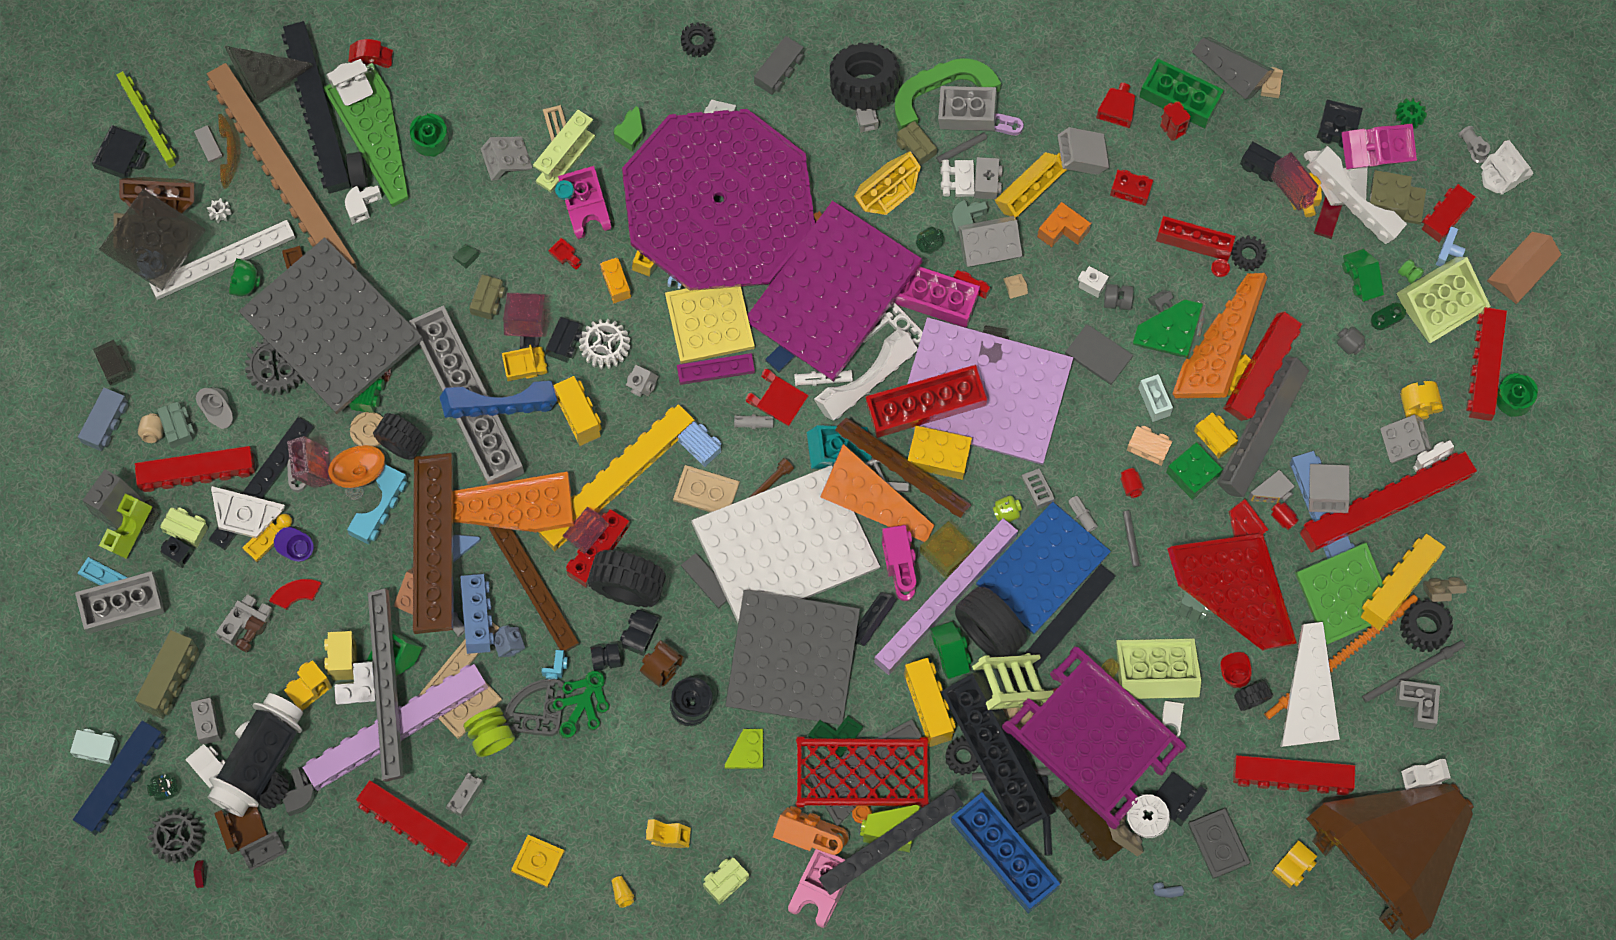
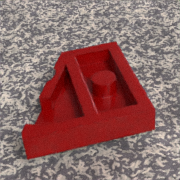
(1245, 520)

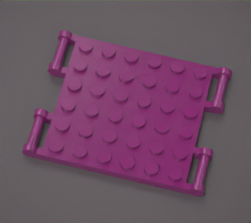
(1094, 736)

